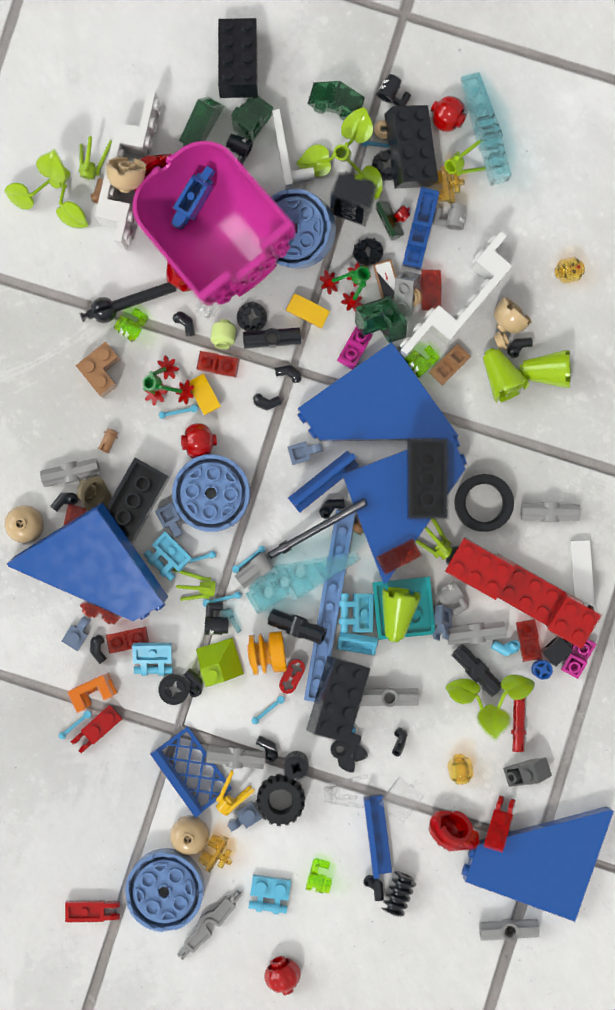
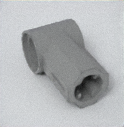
(258, 567)

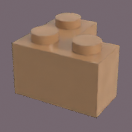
(95, 367)

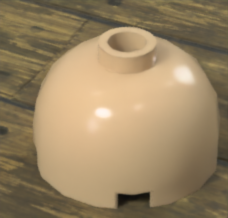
(125, 174)
(510, 317)
(32, 522)
(191, 827)

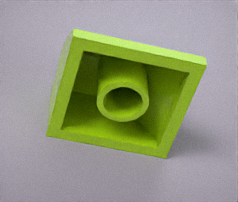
(219, 662)

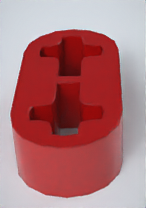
(287, 674)

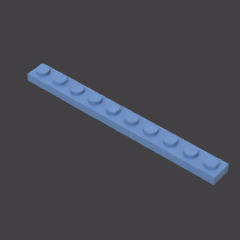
(329, 606)

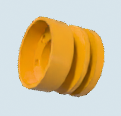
(267, 653)

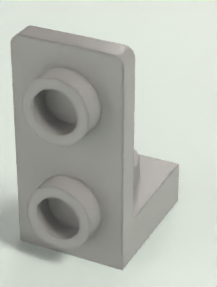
(404, 291)

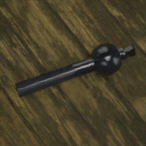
(105, 310)

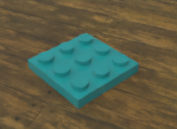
(423, 618)

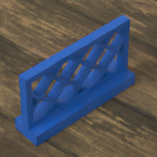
(323, 481)
(175, 779)

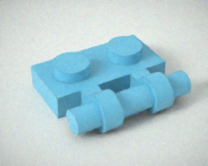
(172, 552)
(362, 612)
(152, 654)
(270, 888)

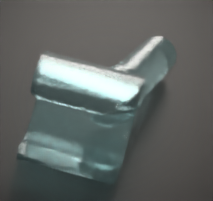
(228, 614)

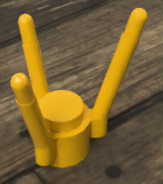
(228, 803)

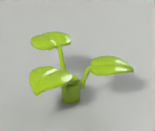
(355, 127)
(52, 168)
(491, 718)

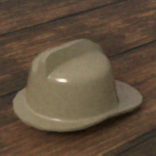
(93, 492)

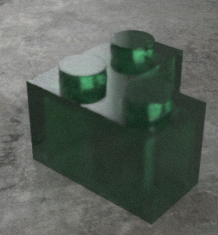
(334, 98)
(251, 117)
(383, 316)

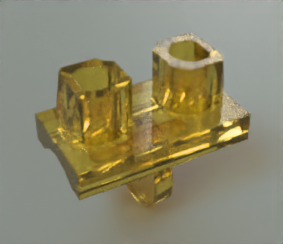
(447, 193)
(219, 845)

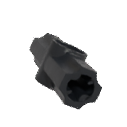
(285, 336)
(297, 626)
(477, 670)

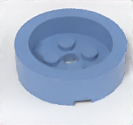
(315, 227)
(191, 498)
(164, 869)

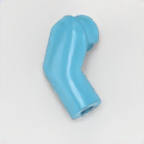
(506, 649)

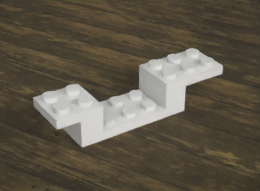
(130, 141)
(442, 324)

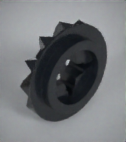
(377, 163)
(375, 254)
(258, 323)
(165, 693)

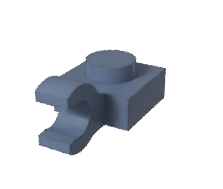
(301, 453)
(168, 517)
(443, 619)
(75, 635)
(246, 815)

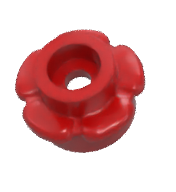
(402, 213)

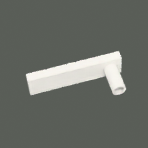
(289, 176)
(582, 572)

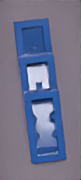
(420, 228)

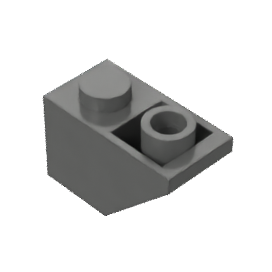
(527, 772)

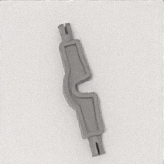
(202, 931)

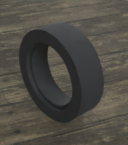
(507, 502)

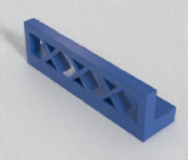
(377, 835)

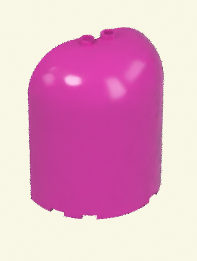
(234, 234)

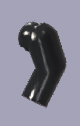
(186, 321)
(64, 498)
(196, 683)
(400, 742)
(270, 748)

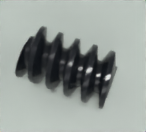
(301, 770)
(400, 894)

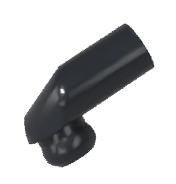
(517, 345)
(290, 371)
(264, 403)
(329, 506)
(95, 648)
(376, 885)

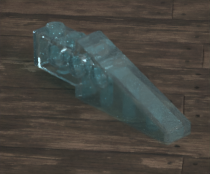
(486, 129)
(316, 573)

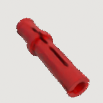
(518, 725)

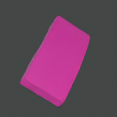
(354, 348)
(577, 660)

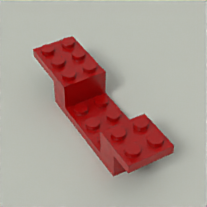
(524, 590)

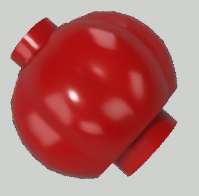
(448, 113)
(198, 440)
(282, 975)

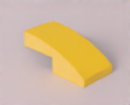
(307, 310)
(204, 395)

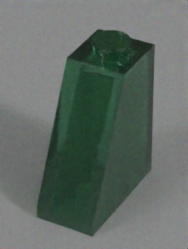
(201, 120)

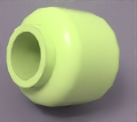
(223, 334)

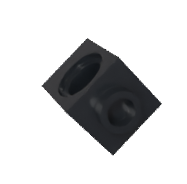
(557, 650)

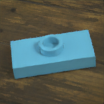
(357, 643)

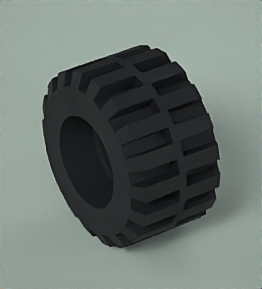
(280, 816)

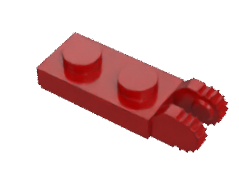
(98, 727)
(499, 826)
(90, 911)

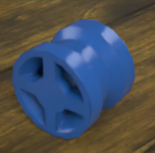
(545, 670)

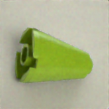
(549, 369)
(503, 376)
(398, 611)

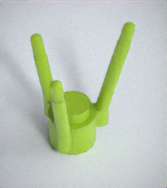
(456, 162)
(87, 169)
(443, 547)
(207, 587)

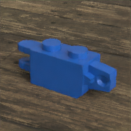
(193, 198)

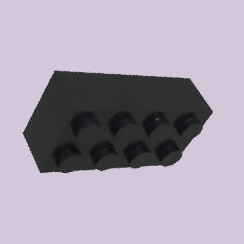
(237, 58)
(411, 146)
(352, 198)
(427, 478)
(136, 497)
(338, 699)

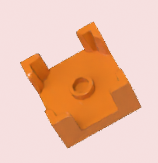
(80, 698)

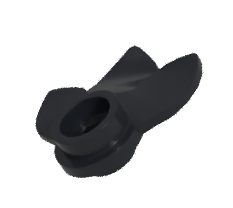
(352, 753)

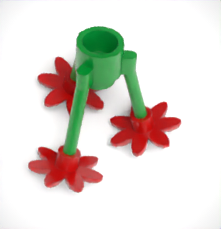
(358, 276)
(153, 384)

